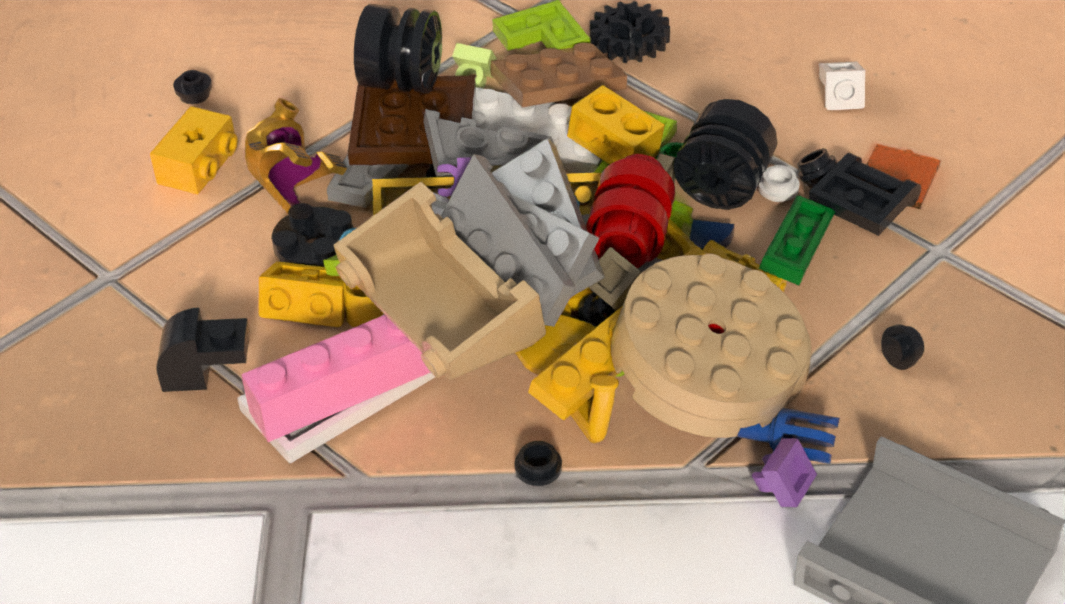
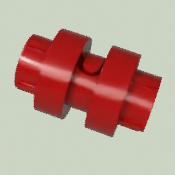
(632, 209)

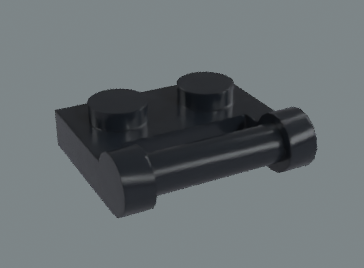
(864, 194)

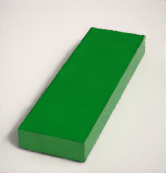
(797, 240)

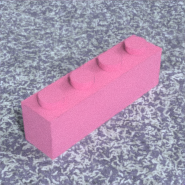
(330, 377)

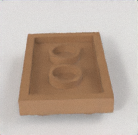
(557, 74)

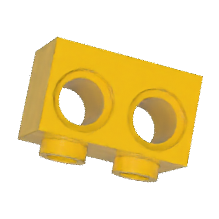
(613, 127)

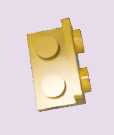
(301, 294)

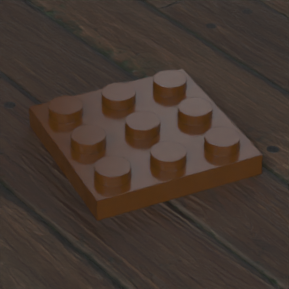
(390, 122)

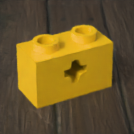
(194, 150)

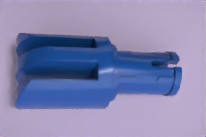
(784, 428)

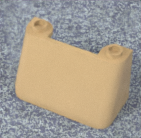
(438, 287)

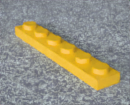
(567, 381)

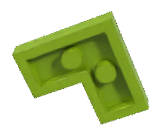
(543, 23)

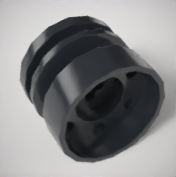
(397, 48)
(725, 154)

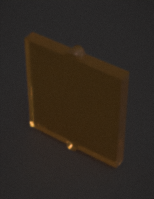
(906, 166)

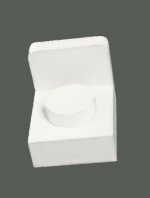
(843, 85)

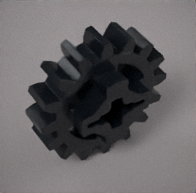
(630, 31)

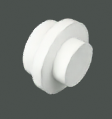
(779, 184)

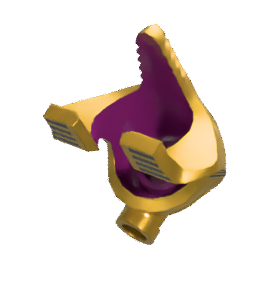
(279, 158)

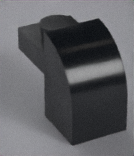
(194, 344)

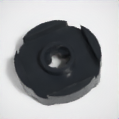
(307, 223)

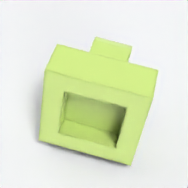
(473, 61)

